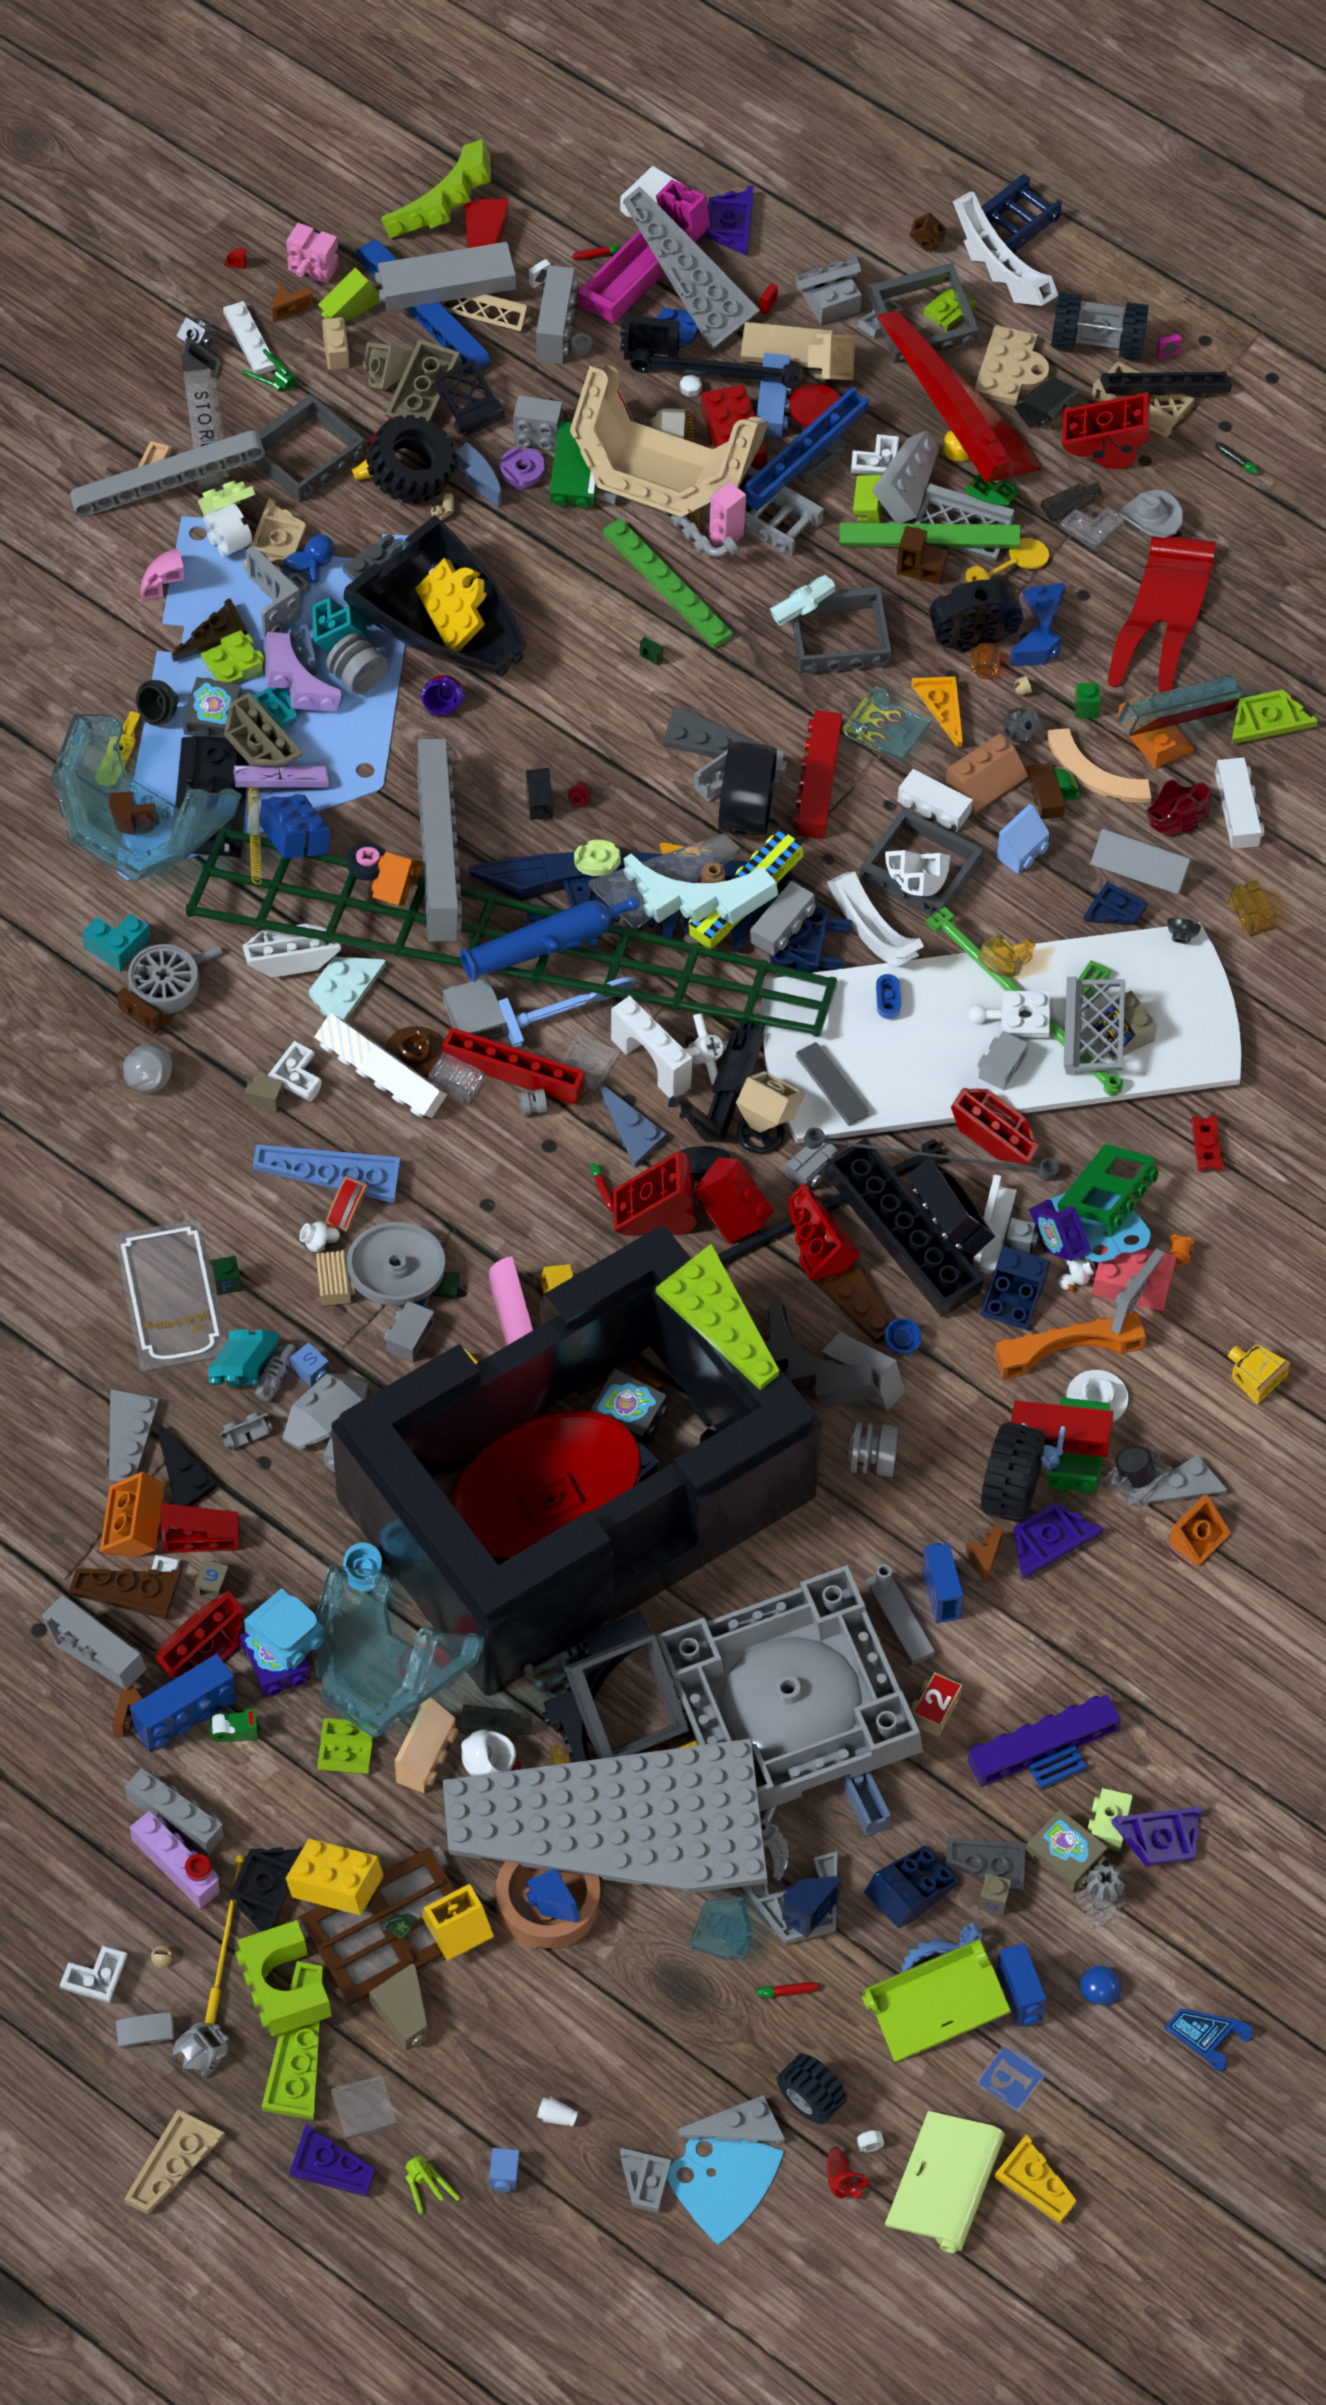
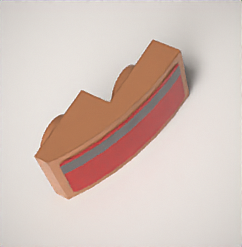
(346, 1202)

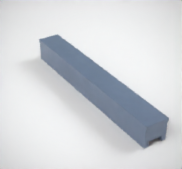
(866, 1802)

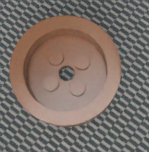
(526, 1922)

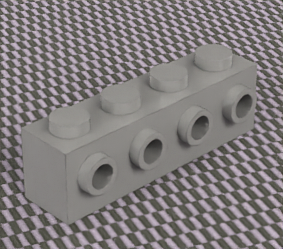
(180, 1815)

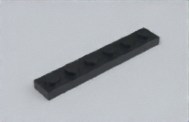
(1165, 382)

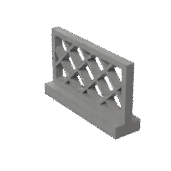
(965, 505)
(1073, 1025)

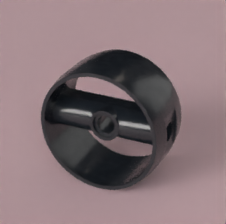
(747, 789)

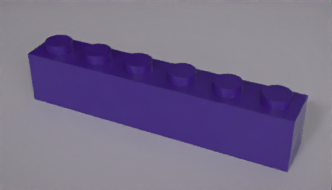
(1034, 1742)

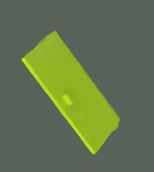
(944, 1990)

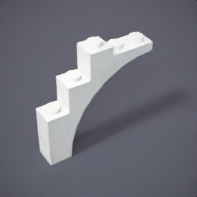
(984, 245)

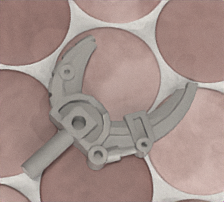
(775, 1842)

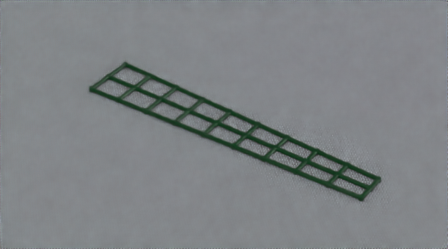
(537, 976)

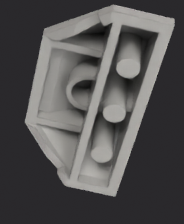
(320, 1406)

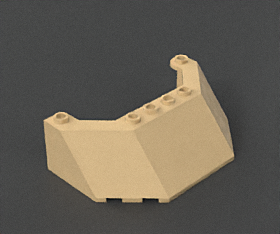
(650, 462)

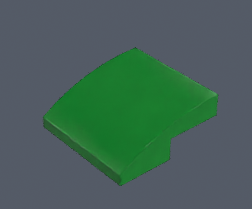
(997, 494)

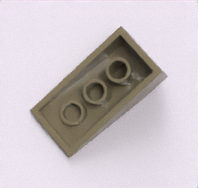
(416, 390)

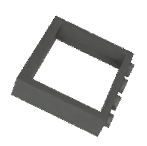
(918, 281)
(293, 419)
(840, 601)
(931, 904)
(589, 1712)

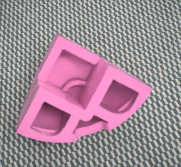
(163, 570)

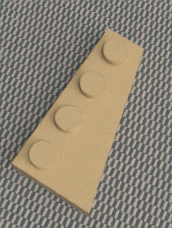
(174, 2156)

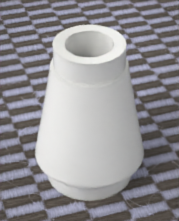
(556, 2112)

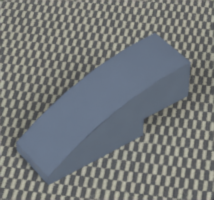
(478, 473)

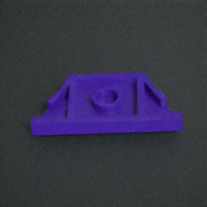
(731, 219)
(1050, 1536)
(1161, 1835)

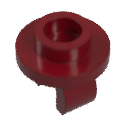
(579, 794)

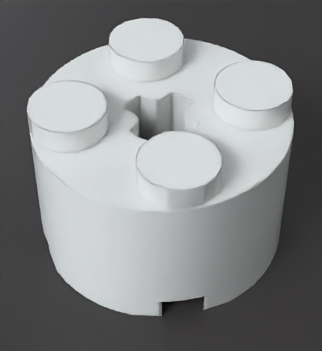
(227, 530)

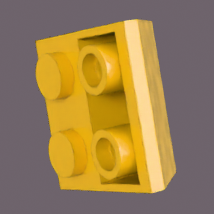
(457, 1922)

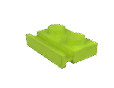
(945, 309)

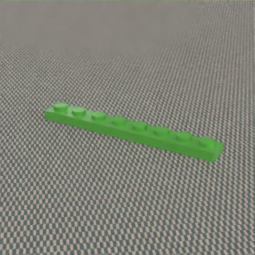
(667, 583)

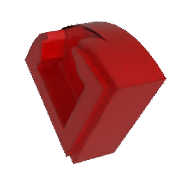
(236, 258)

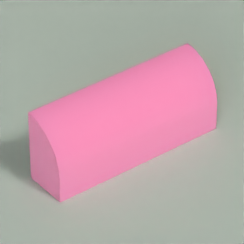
(509, 1300)

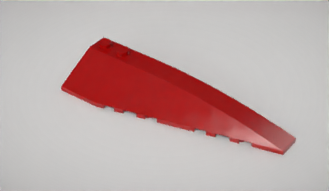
(982, 432)

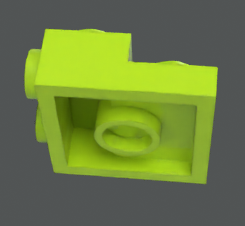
(234, 659)

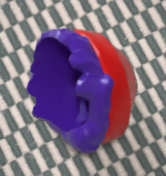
(442, 695)

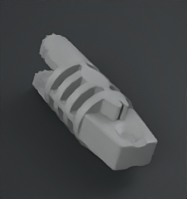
(275, 1371)

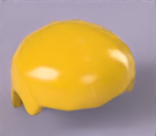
(953, 449)

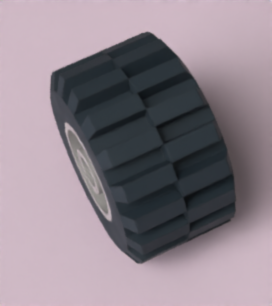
(811, 2088)

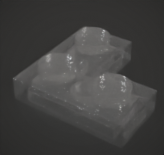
(1092, 532)

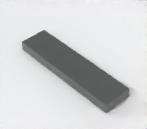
(832, 1083)

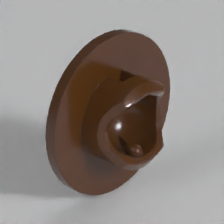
(416, 1047)

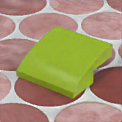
(344, 1747)

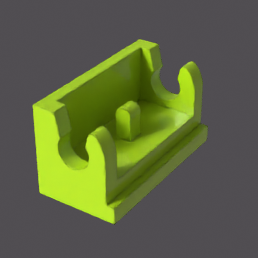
(865, 501)

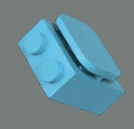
(285, 1629)

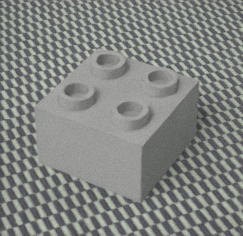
(536, 422)

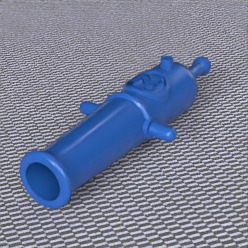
(543, 937)

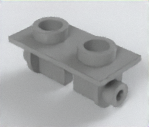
(254, 1425)

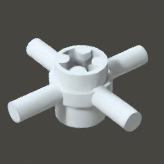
(706, 1048)

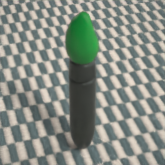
(1235, 457)

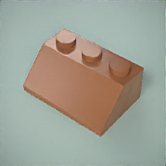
(987, 772)

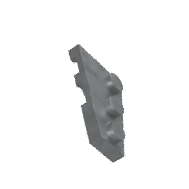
(988, 1857)

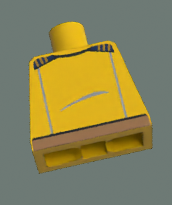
(1258, 1371)

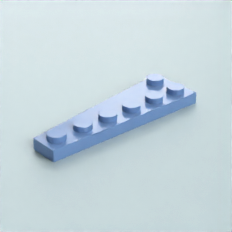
(330, 1168)

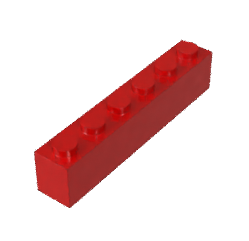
(819, 774)
(516, 1066)

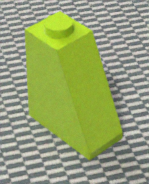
(350, 297)

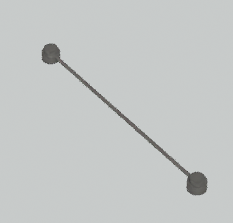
(815, 1138)

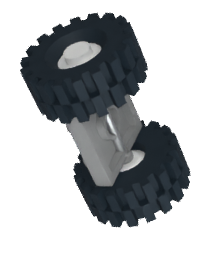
(1099, 325)

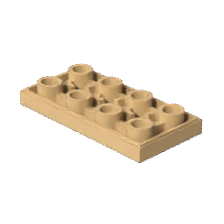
(779, 340)

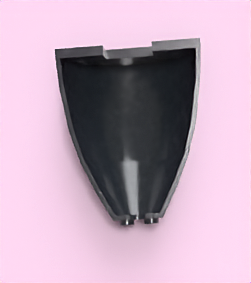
(391, 602)

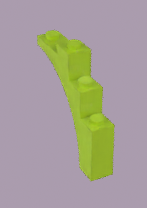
(454, 190)

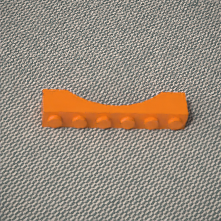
(1019, 1355)

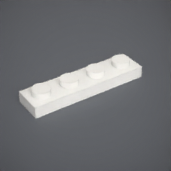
(248, 337)

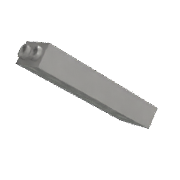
(445, 276)

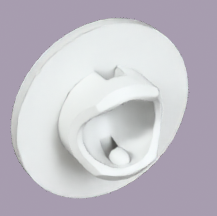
(1100, 1387)

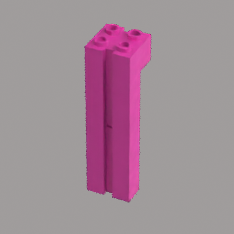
(634, 266)

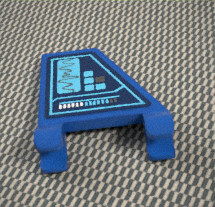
(1206, 2032)

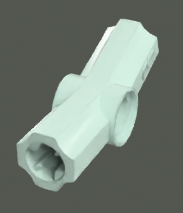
(802, 600)

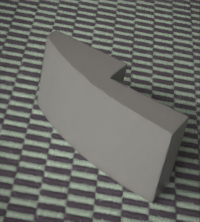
(145, 2029)

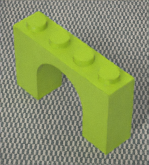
(280, 2009)

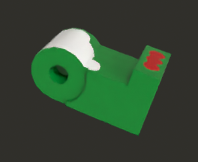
(234, 1726)

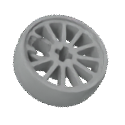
(164, 977)

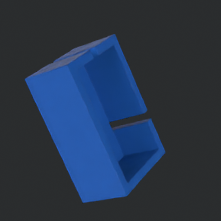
(287, 823)

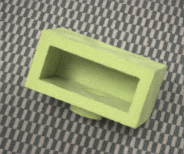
(1108, 1806)

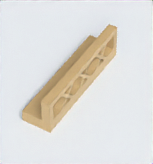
(493, 301)

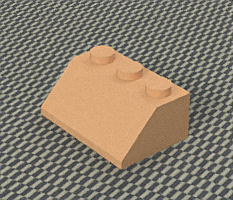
(425, 1746)

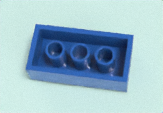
(183, 1703)

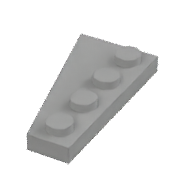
(129, 1432)

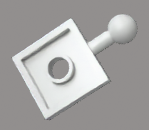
(1012, 1004)

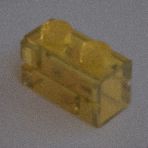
(1252, 908)

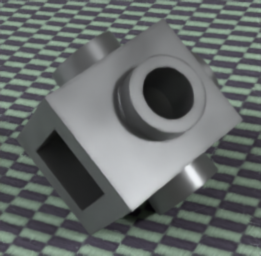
(198, 330)
(1021, 724)

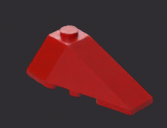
(821, 1240)

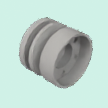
(357, 663)
(874, 1449)

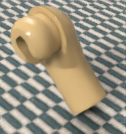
(447, 508)

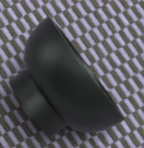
(1183, 929)

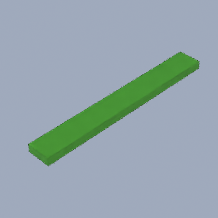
(938, 535)

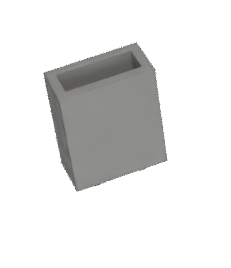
(475, 1009)

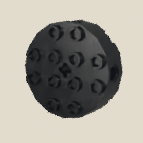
(976, 614)

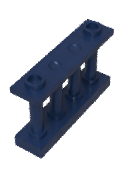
(1007, 201)

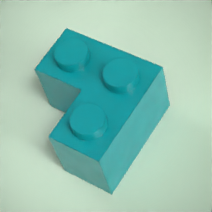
(335, 622)
(118, 944)

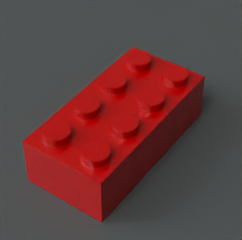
(722, 410)

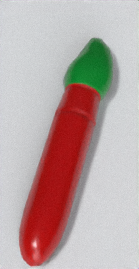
(596, 252)
(602, 1186)
(789, 1989)

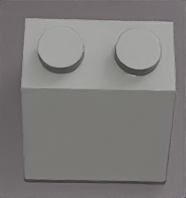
(834, 300)

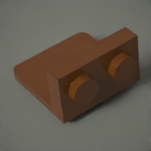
(141, 1012)

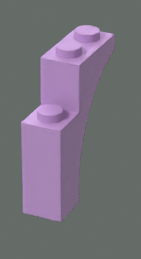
(286, 672)

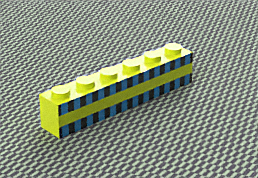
(777, 858)

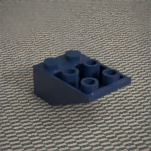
(1015, 1287)
(910, 1886)

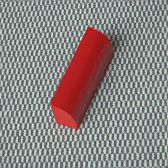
(1086, 1429)

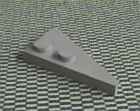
(1134, 1289)
(1187, 1482)
(744, 2122)

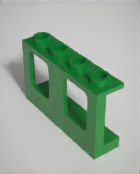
(1097, 1176)

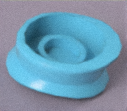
(363, 1556)

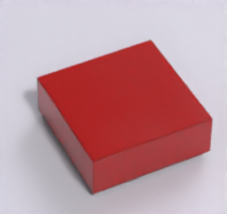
(768, 298)

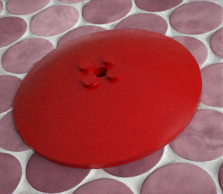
(558, 1456)

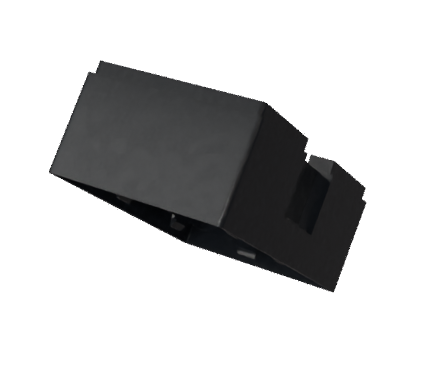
(606, 1559)

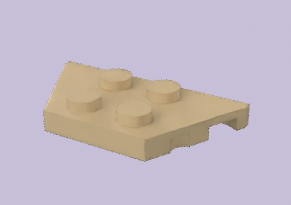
(278, 534)

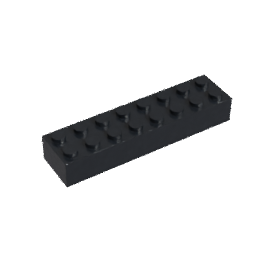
(903, 1228)

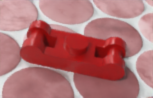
(1206, 1143)

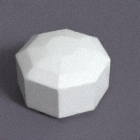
(690, 386)
(870, 2141)

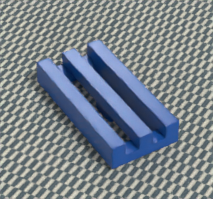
(1071, 1751)

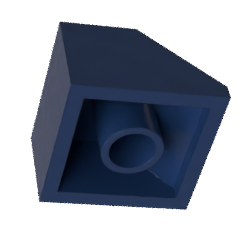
(810, 1902)

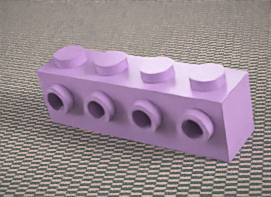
(170, 1855)

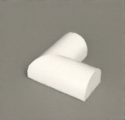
(875, 462)
(292, 1073)
(96, 1982)

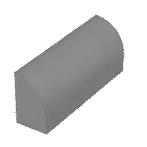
(1141, 861)

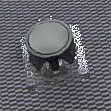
(1134, 1469)

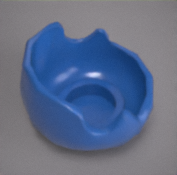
(902, 1336)
(1100, 1985)

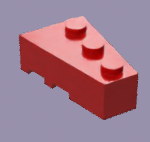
(198, 1529)

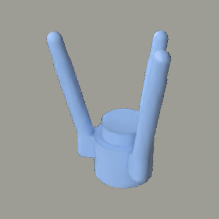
(1051, 1454)

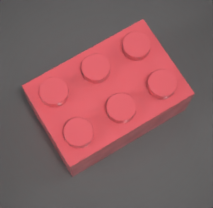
(1115, 1273)

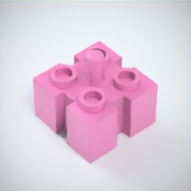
(312, 253)

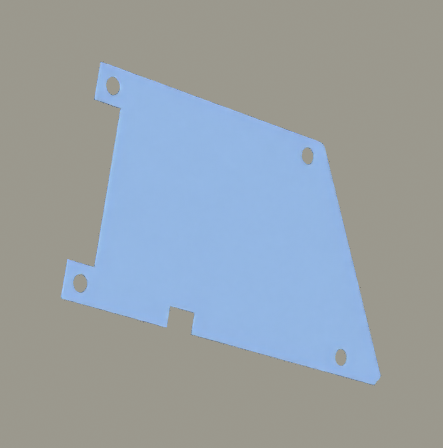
(337, 740)

